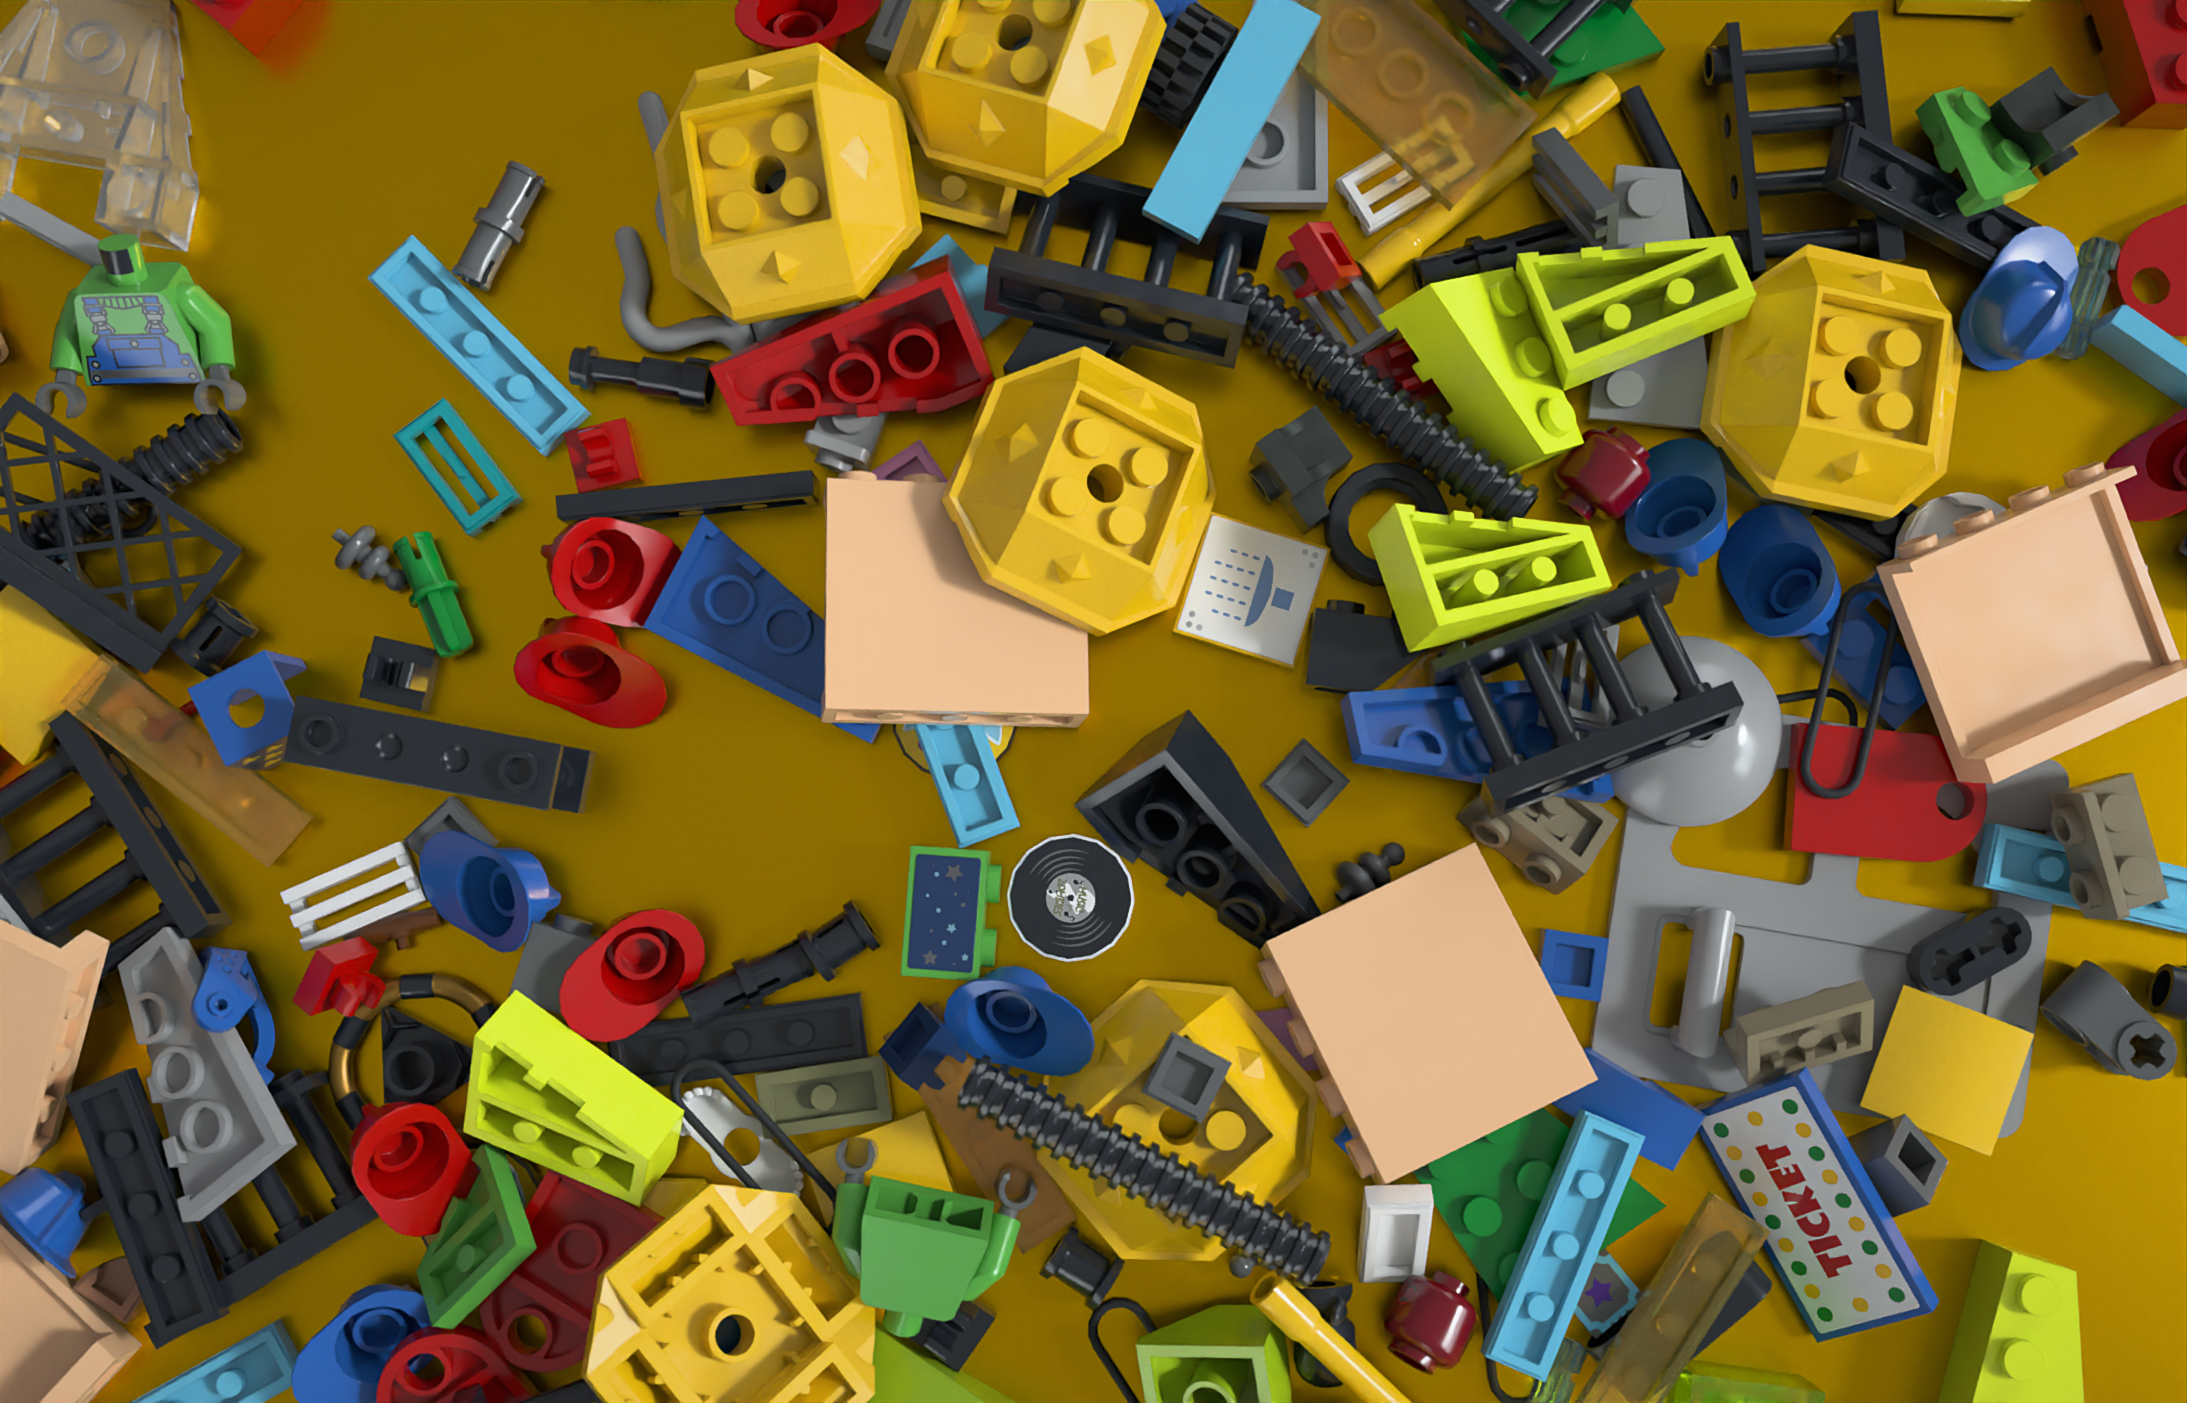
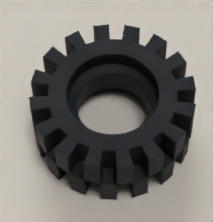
(1187, 65)

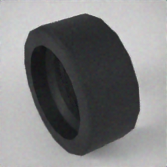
(1375, 476)

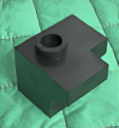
(2049, 119)
(1296, 465)

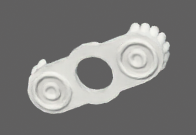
(773, 1167)

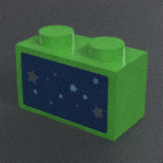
(948, 913)

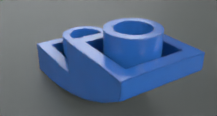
(1638, 1106)

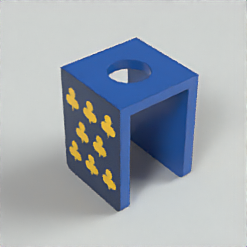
(264, 743)

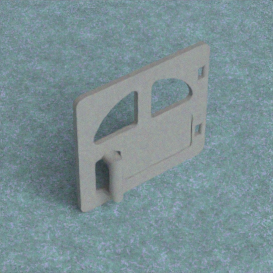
(1796, 945)

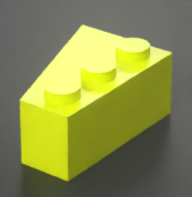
(1631, 303)
(1490, 366)
(1480, 576)
(567, 1104)
(2016, 1333)

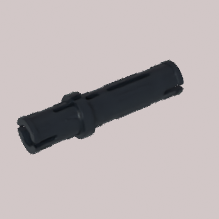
(1495, 253)

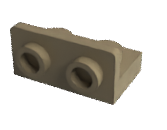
(1546, 840)
(2107, 847)
(1802, 1033)

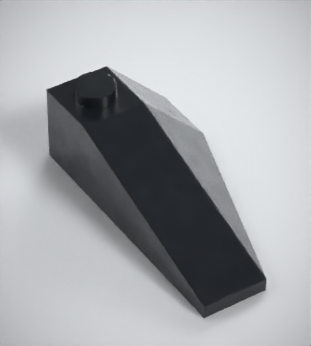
(1196, 822)

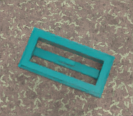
(490, 508)

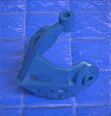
(229, 993)

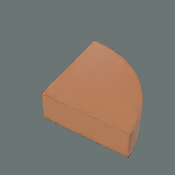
(112, 1289)

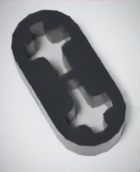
(1976, 963)

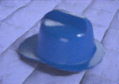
(2021, 302)
(1683, 507)
(1780, 573)
(485, 888)
(1020, 1023)
(46, 1213)
(351, 1350)

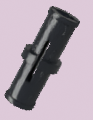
(746, 983)

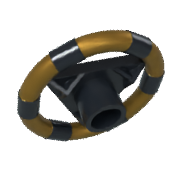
(417, 1057)

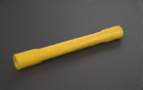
(1406, 243)
(1303, 1324)

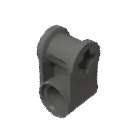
(2103, 1019)

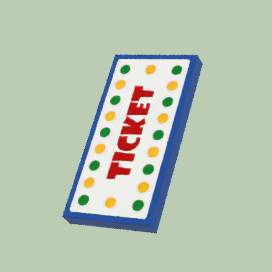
(1823, 1212)

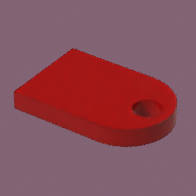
(2160, 252)
(1892, 809)
(576, 1239)
(467, 1362)

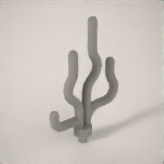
(638, 282)

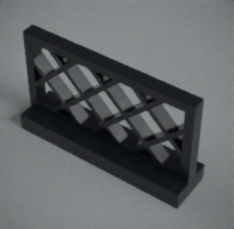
(64, 590)

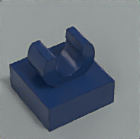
(920, 1047)

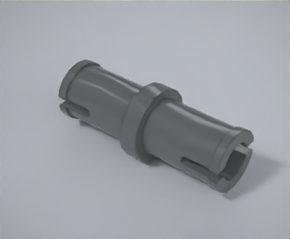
(498, 226)

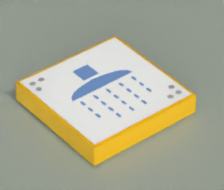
(1251, 591)

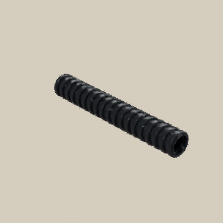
(1380, 405)
(162, 465)
(1145, 1172)

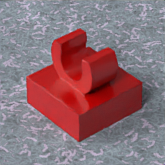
(1324, 256)
(1396, 362)
(604, 456)
(340, 979)

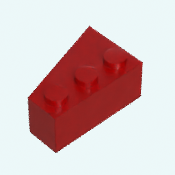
(2144, 59)

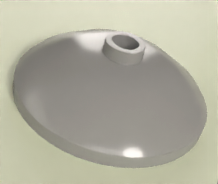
(1710, 775)

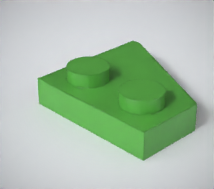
(1966, 139)
(477, 1242)

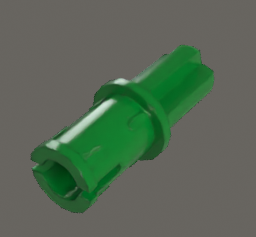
(434, 595)

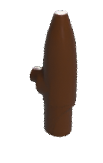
(399, 927)

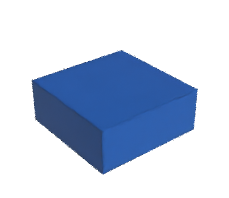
(1573, 963)

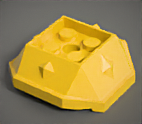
(1030, 111)
(844, 194)
(1782, 393)
(1028, 503)
(1252, 1134)
(742, 1258)

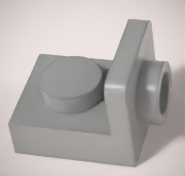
(846, 441)

